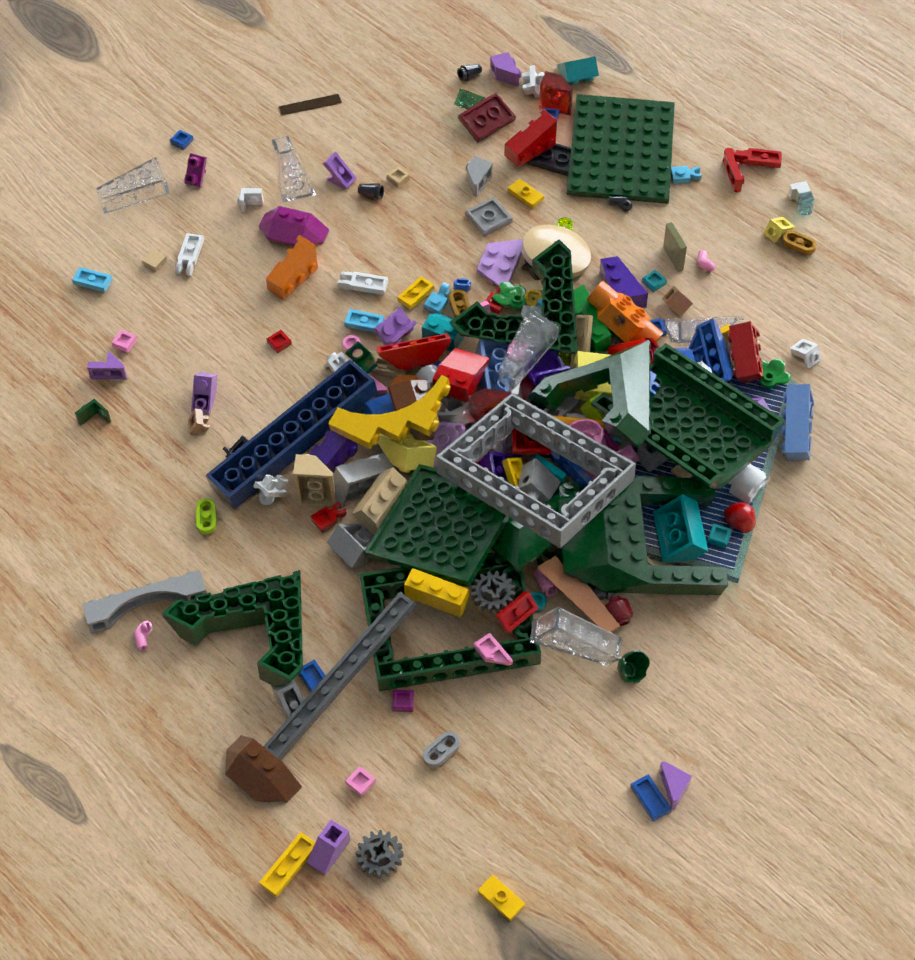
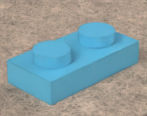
(92, 279)
(362, 320)

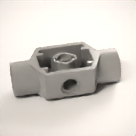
(451, 409)

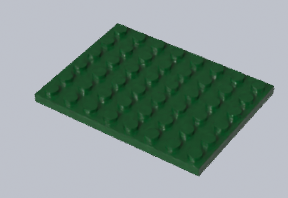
(621, 148)

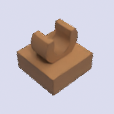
(196, 422)

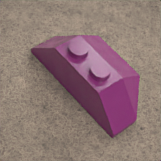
(287, 224)

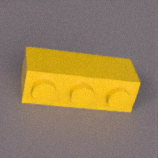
(436, 592)

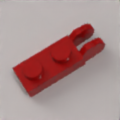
(733, 170)

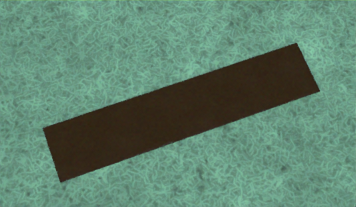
(310, 104)

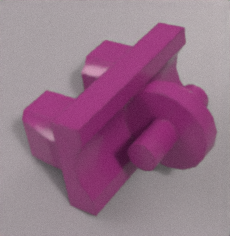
(195, 170)

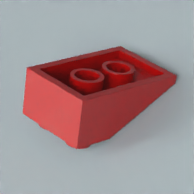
(463, 371)

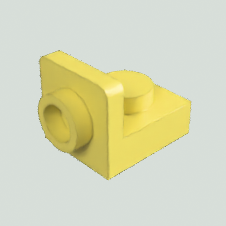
(777, 227)

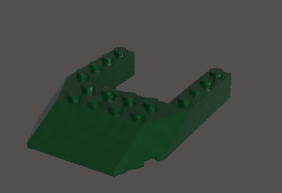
(613, 545)

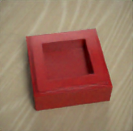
(279, 341)

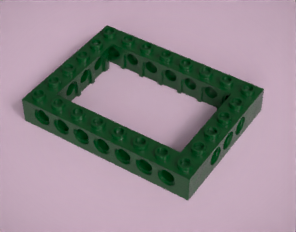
(449, 664)

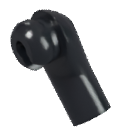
(623, 202)

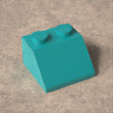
(579, 69)
(439, 324)

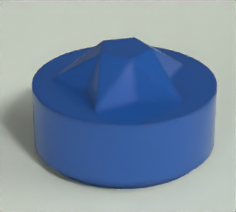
(462, 284)

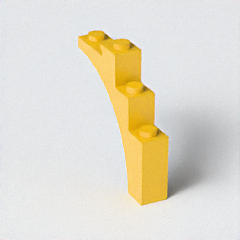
(395, 425)

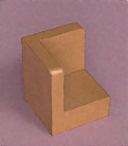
(677, 301)

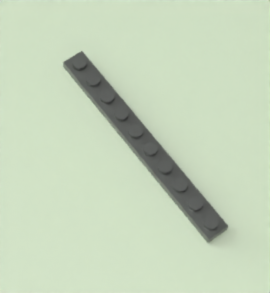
(339, 676)

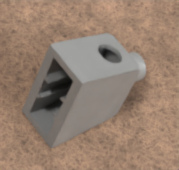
(538, 481)

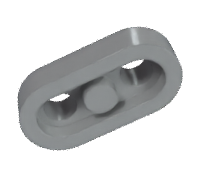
(440, 750)

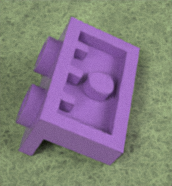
(394, 327)

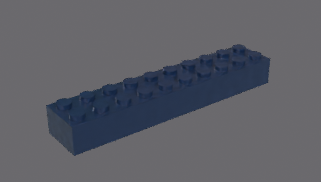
(290, 433)

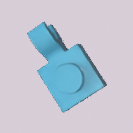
(437, 302)

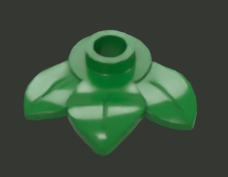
(511, 296)
(775, 373)

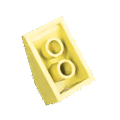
(408, 452)

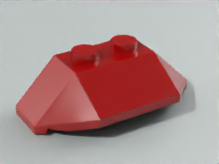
(415, 352)

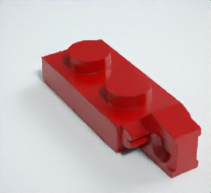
(759, 157)

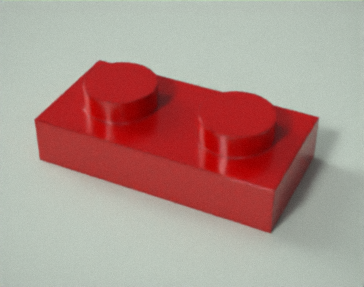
(516, 611)

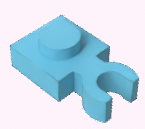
(682, 174)

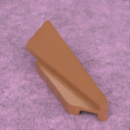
(579, 594)

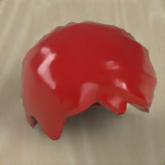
(741, 517)

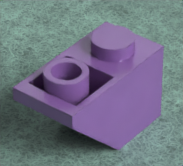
(505, 69)
(204, 391)
(328, 847)

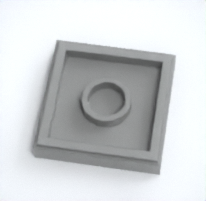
(489, 216)

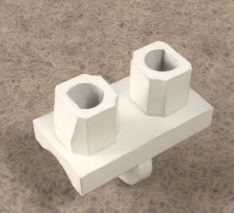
(532, 82)
(271, 488)

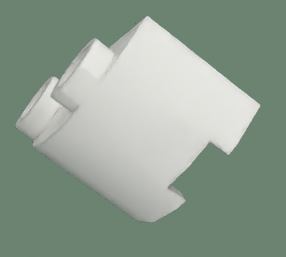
(748, 483)

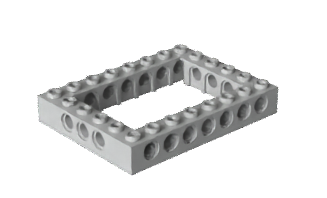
(612, 469)

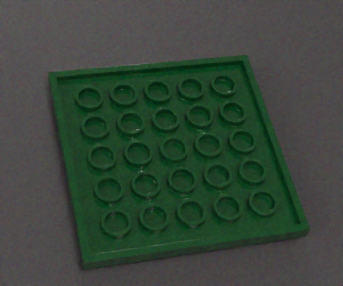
(437, 529)

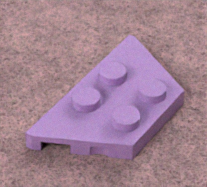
(500, 261)

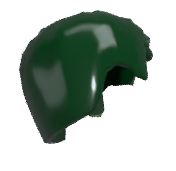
(633, 666)

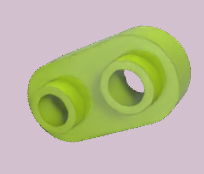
(206, 518)

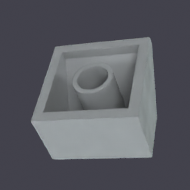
(350, 543)

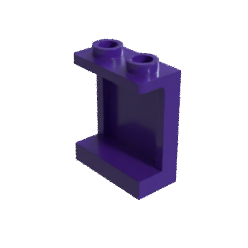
(547, 366)

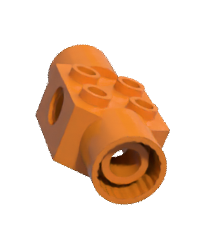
(622, 315)

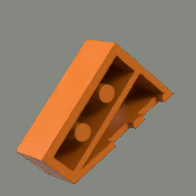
(294, 269)

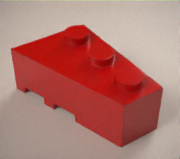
(533, 140)
(745, 352)

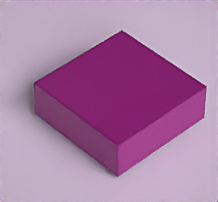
(403, 701)

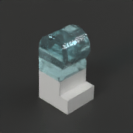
(802, 196)

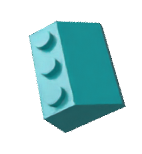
(680, 530)

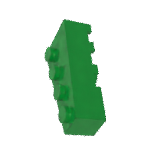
(600, 334)

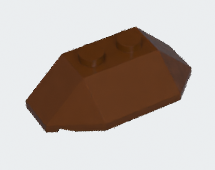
(406, 391)
(259, 772)

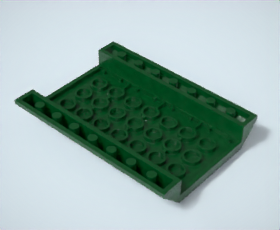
(702, 420)

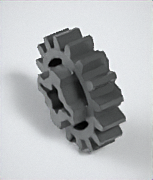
(501, 588)
(384, 862)

